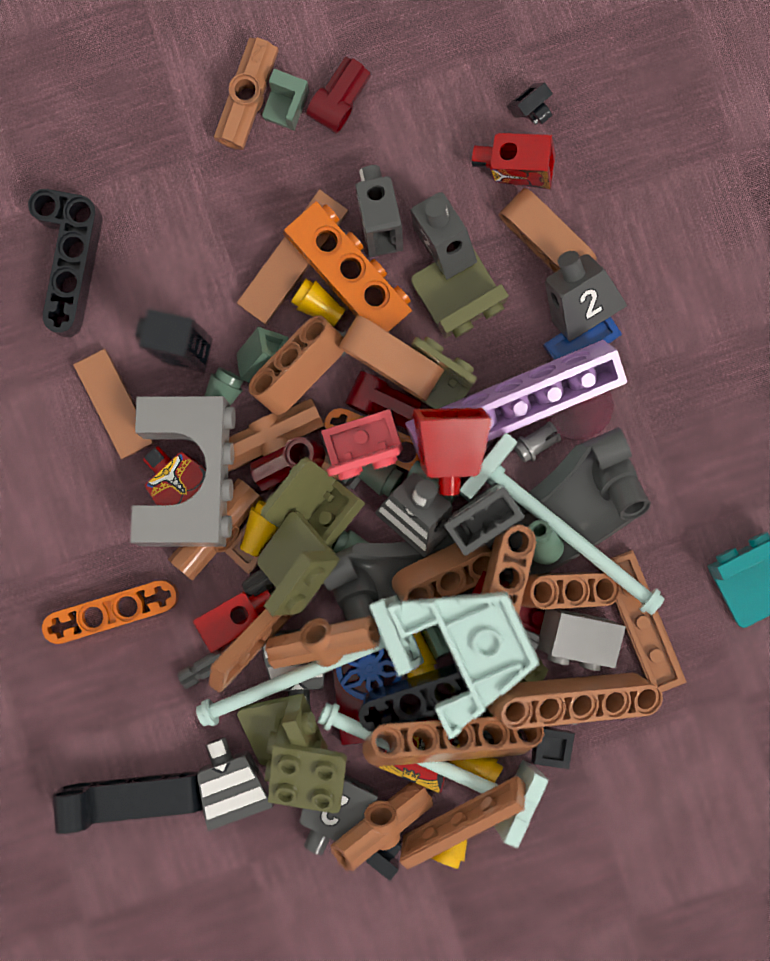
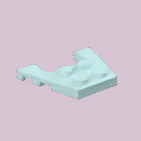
(484, 641)

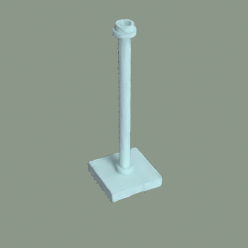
(493, 473)
(403, 653)
(511, 829)

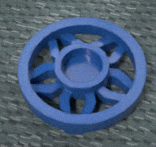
(368, 669)

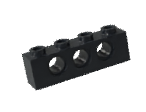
(174, 340)

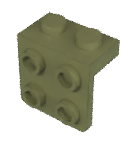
(460, 299)
(454, 381)
(318, 497)
(296, 565)
(264, 717)
(304, 774)

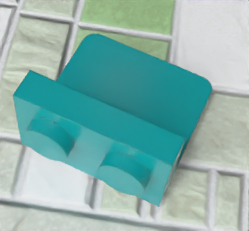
(745, 580)

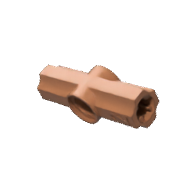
(253, 74)
(274, 432)
(193, 559)
(322, 642)
(381, 826)

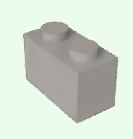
(580, 638)

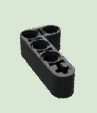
(63, 266)
(422, 686)
(124, 799)

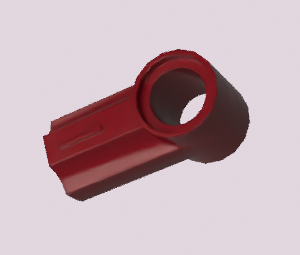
(334, 103)
(373, 395)
(275, 467)

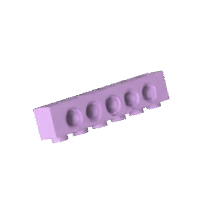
(544, 389)

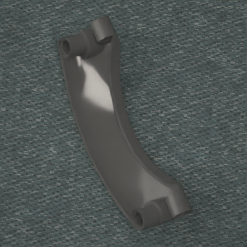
(589, 490)

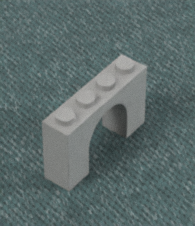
(204, 517)

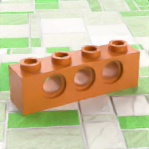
(323, 220)

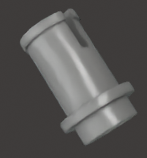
(536, 442)

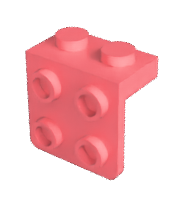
(361, 443)

